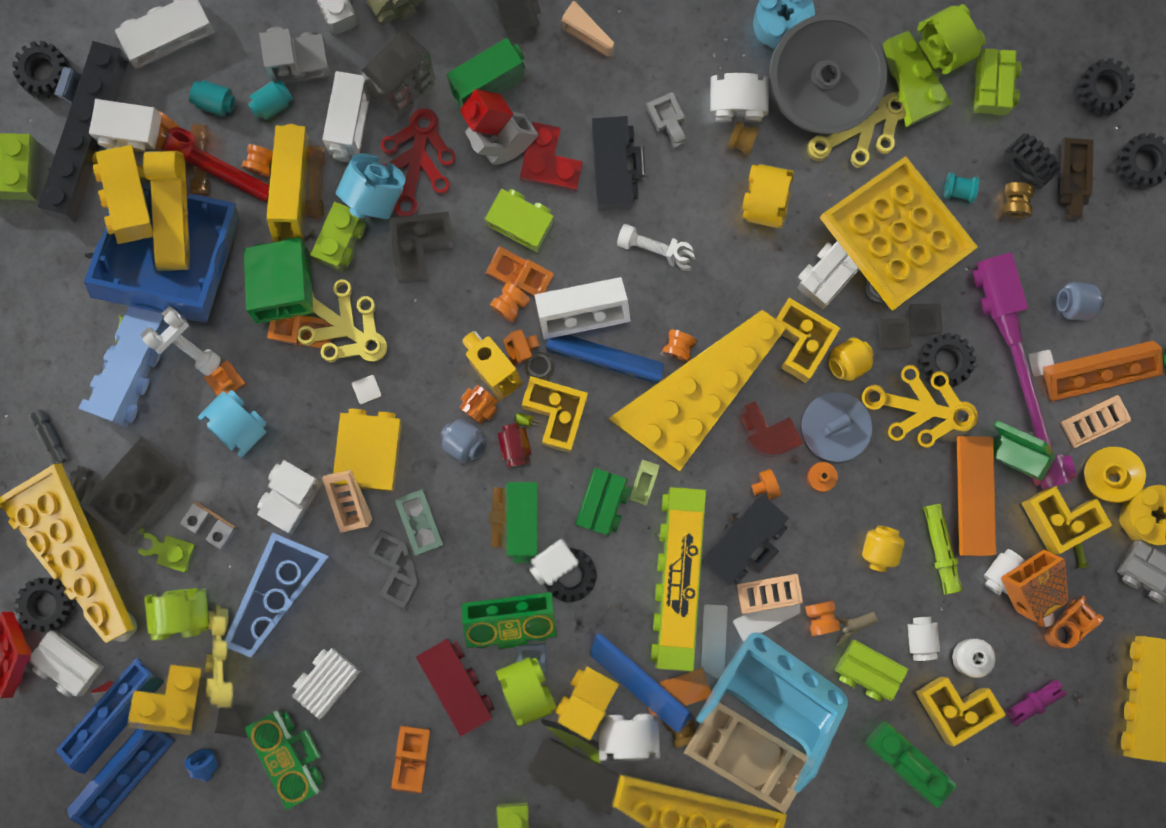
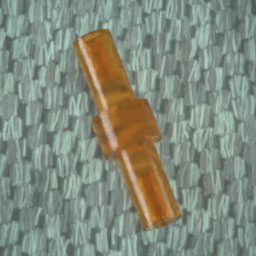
(497, 517)

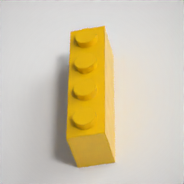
(1147, 701)

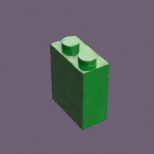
(489, 71)
(278, 280)
(522, 521)

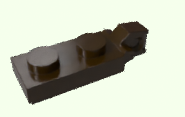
(1076, 175)

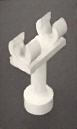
(629, 237)
(205, 361)

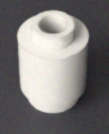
(1002, 565)
(923, 639)

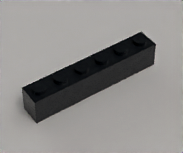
(74, 154)

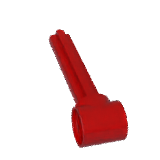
(184, 142)

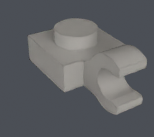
(667, 115)

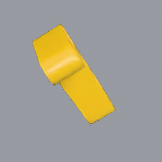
(169, 209)

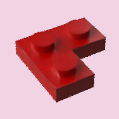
(546, 168)
(14, 654)

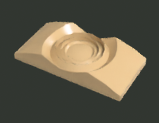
(748, 756)

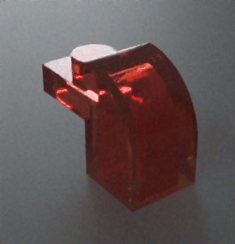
(771, 440)

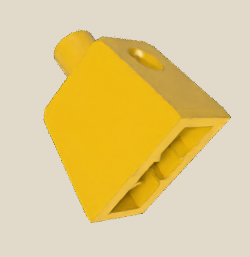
(492, 365)

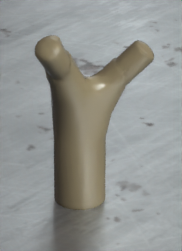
(855, 625)

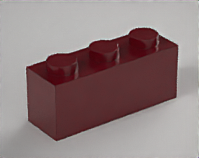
(456, 686)

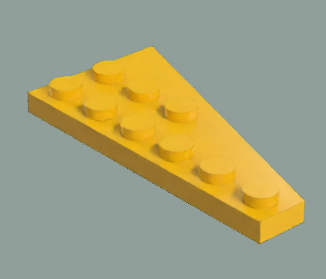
(688, 403)
(64, 544)

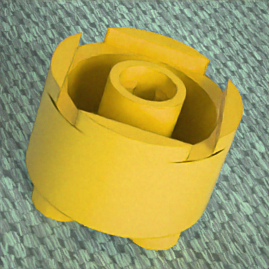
(768, 196)
(1137, 518)

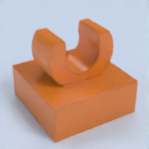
(519, 347)
(225, 379)

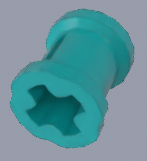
(961, 187)

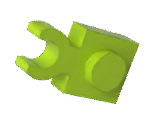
(172, 552)

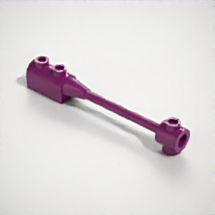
(1004, 302)

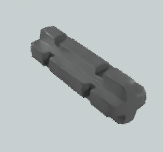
(47, 437)

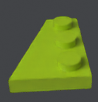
(916, 80)

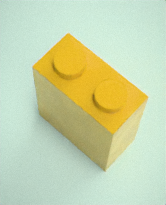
(369, 449)

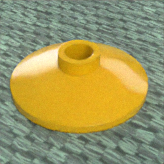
(1116, 462)

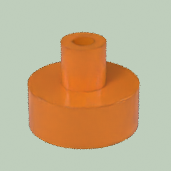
(815, 479)
(767, 485)

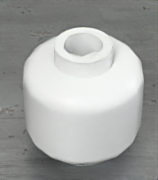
(982, 653)

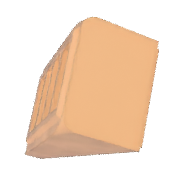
(581, 26)
(1118, 410)
(346, 522)
(794, 588)

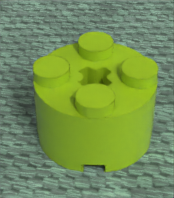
(950, 38)
(177, 612)
(524, 692)

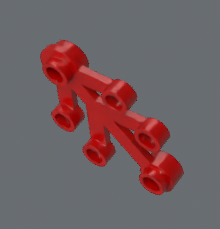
(418, 157)

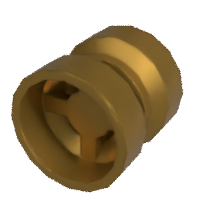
(1018, 200)

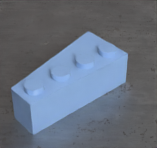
(275, 585)

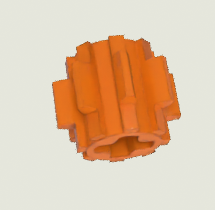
(478, 404)

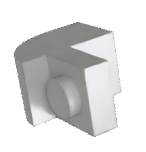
(508, 144)

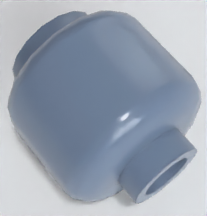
(1080, 301)
(463, 440)

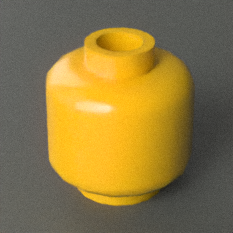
(851, 359)
(883, 548)

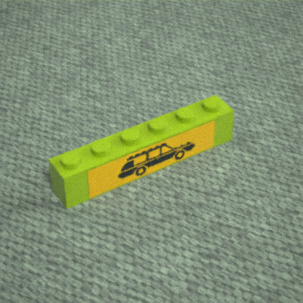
(680, 579)

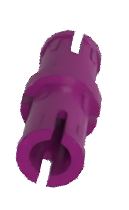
(1035, 703)

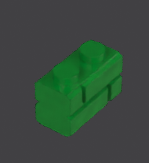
(602, 502)

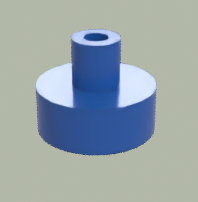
(201, 764)

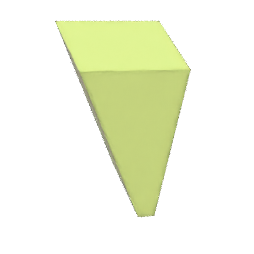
(644, 482)

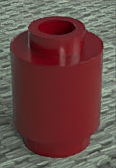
(514, 445)

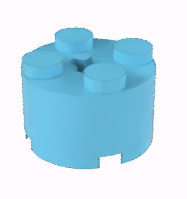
(770, 27)
(370, 186)
(233, 423)

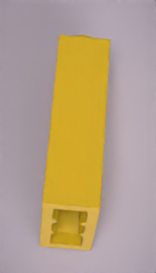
(288, 183)

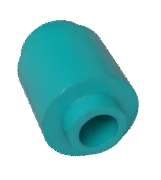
(212, 98)
(270, 99)

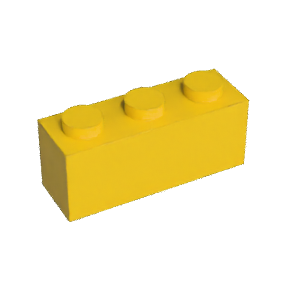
(122, 194)

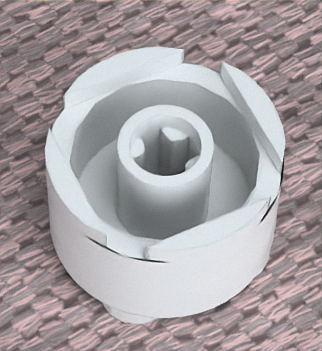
(739, 97)
(629, 739)

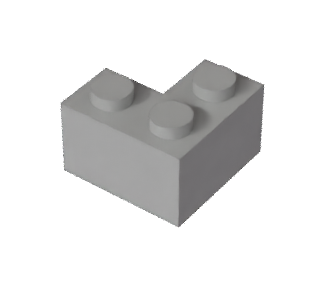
(294, 58)

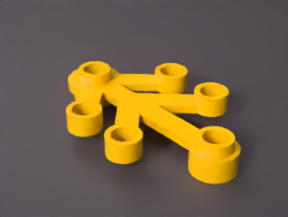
(925, 407)

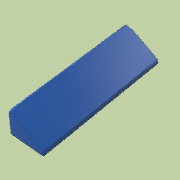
(606, 358)
(640, 683)
(107, 717)
(118, 777)

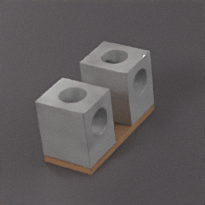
(203, 514)

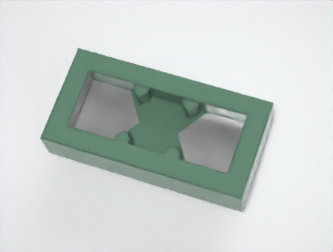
(419, 522)

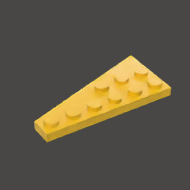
(672, 807)

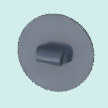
(836, 427)

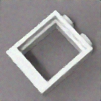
(346, 116)

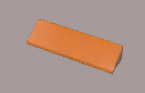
(1104, 370)
(976, 496)

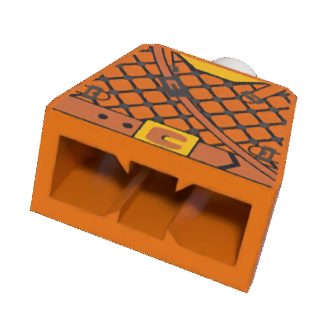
(1038, 587)

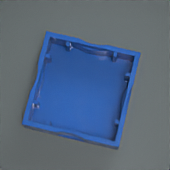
(129, 274)

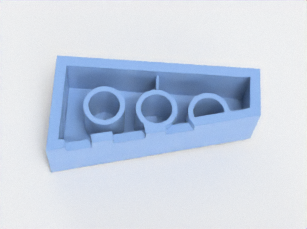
(126, 369)

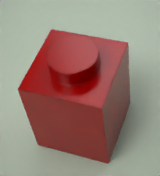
(486, 112)

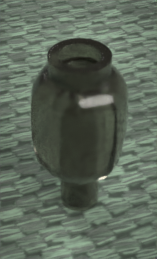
(82, 482)

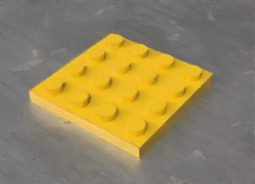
(898, 233)

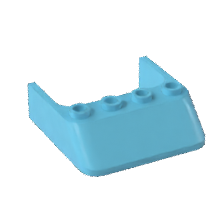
(784, 694)

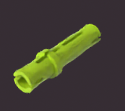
(943, 550)

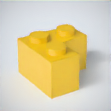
(811, 338)
(561, 405)
(1063, 527)
(587, 702)
(170, 711)
(958, 717)

